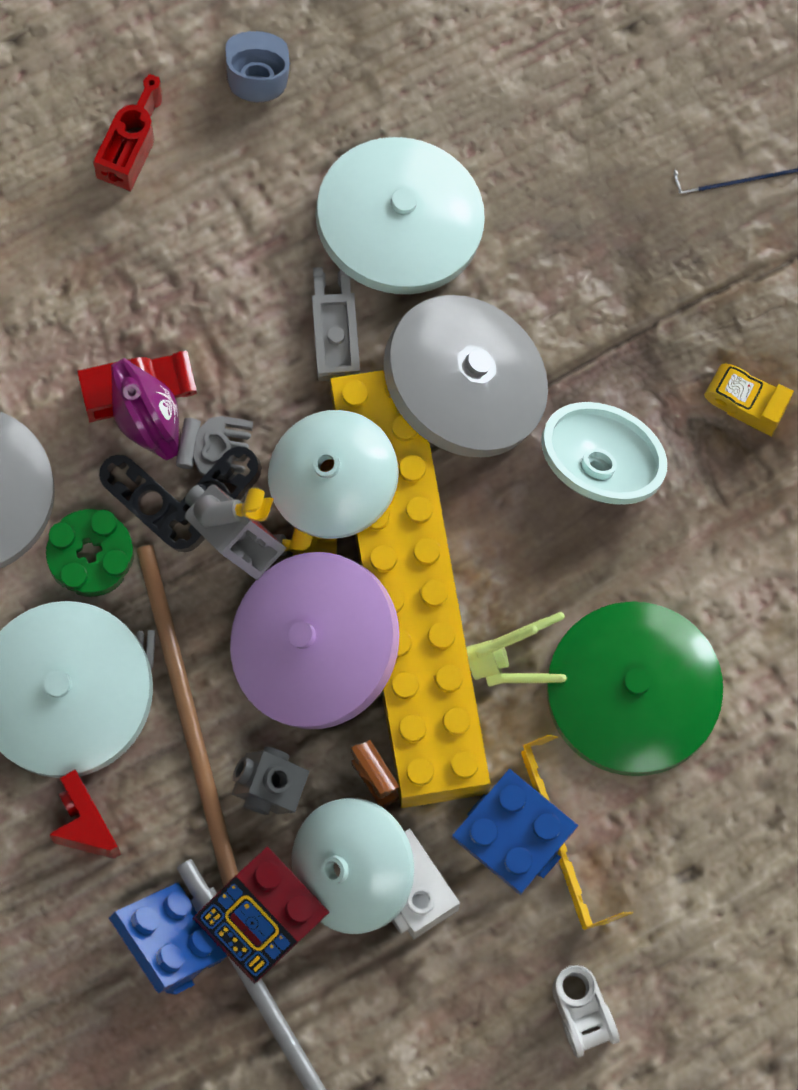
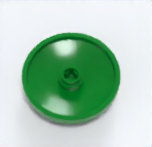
(635, 689)

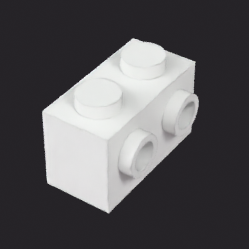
(429, 898)

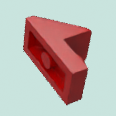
(87, 831)

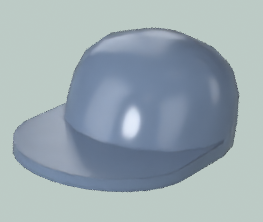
(257, 66)

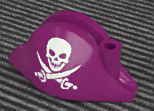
(145, 409)

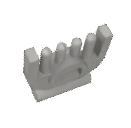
(209, 442)

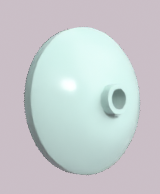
(604, 453)
(350, 493)
(372, 861)

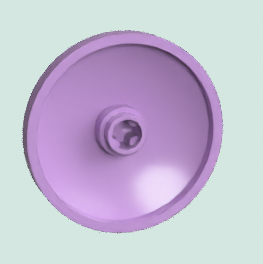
(314, 640)

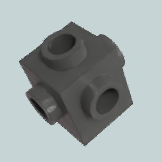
(269, 782)

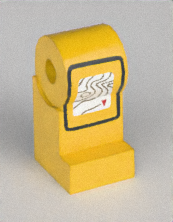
(748, 398)

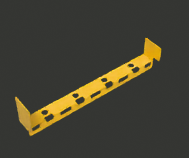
(566, 866)

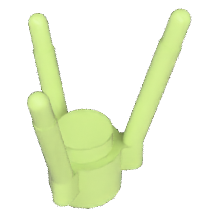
(490, 657)

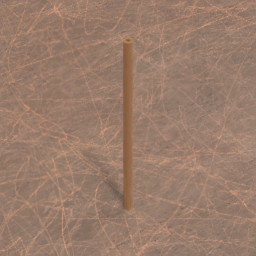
(187, 713)

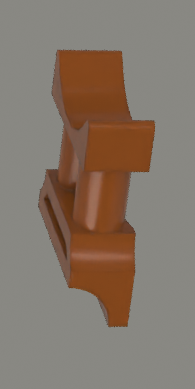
(374, 773)

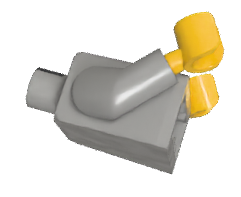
(237, 531)

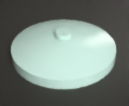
(399, 215)
(70, 689)

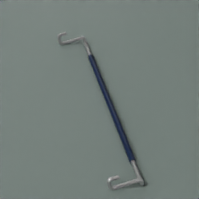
(735, 181)

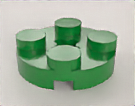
(101, 530)

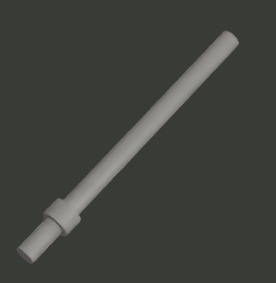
(260, 994)

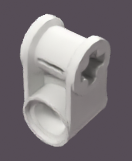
(584, 1013)

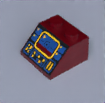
(261, 915)

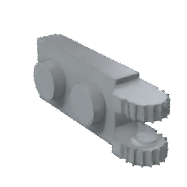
(335, 328)

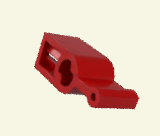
(126, 152)
(97, 381)

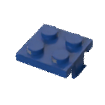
(515, 832)
(167, 939)

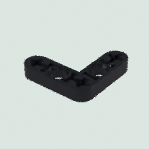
(173, 511)

